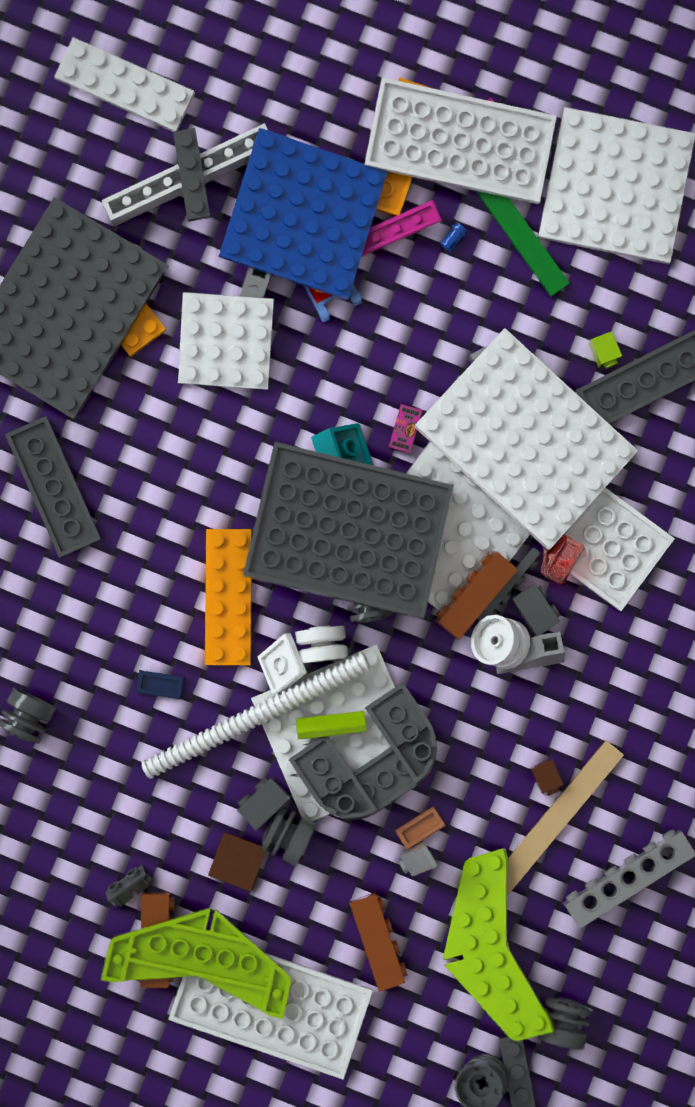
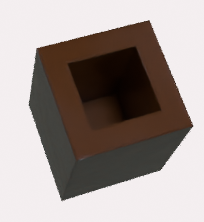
(547, 777)

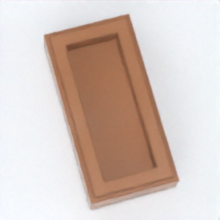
(420, 828)

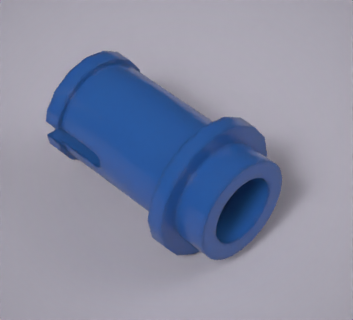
(453, 237)

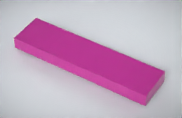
(401, 226)

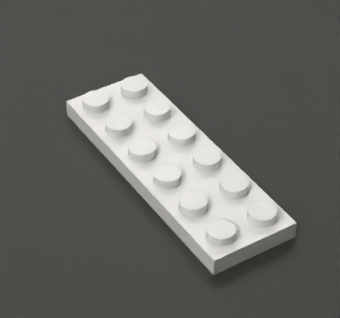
(124, 85)

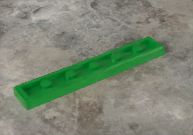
(525, 242)

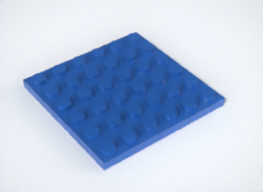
(302, 214)

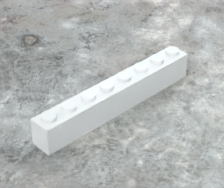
(168, 183)

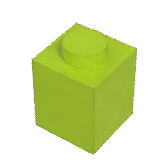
(605, 350)

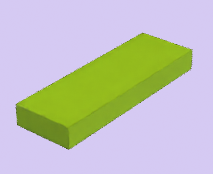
(330, 725)

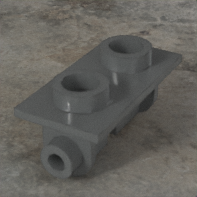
(119, 892)

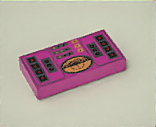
(404, 430)

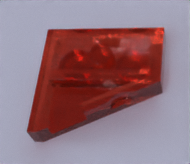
(561, 559)

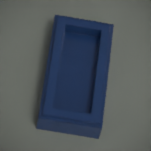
(160, 684)

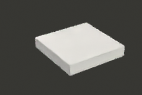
(282, 664)

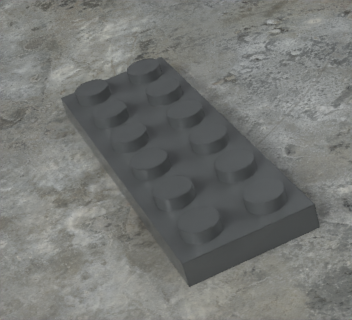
(642, 380)
(53, 487)

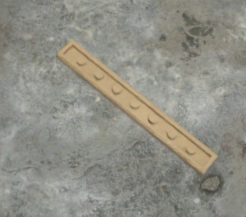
(561, 812)

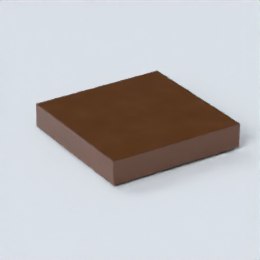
(237, 861)

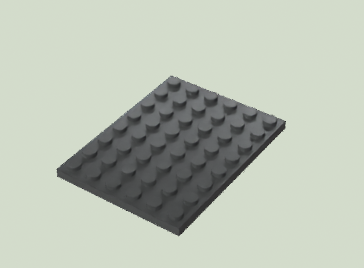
(70, 306)
(348, 530)

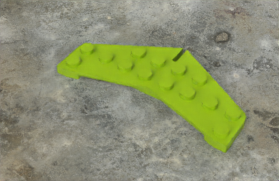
(188, 949)
(488, 965)

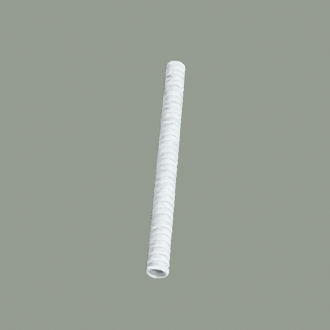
(255, 715)

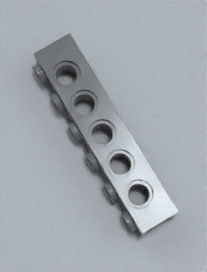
(681, 853)

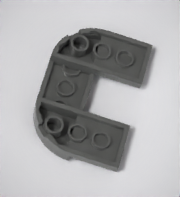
(383, 778)

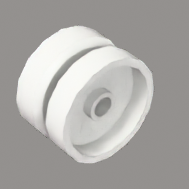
(500, 641)
(321, 644)

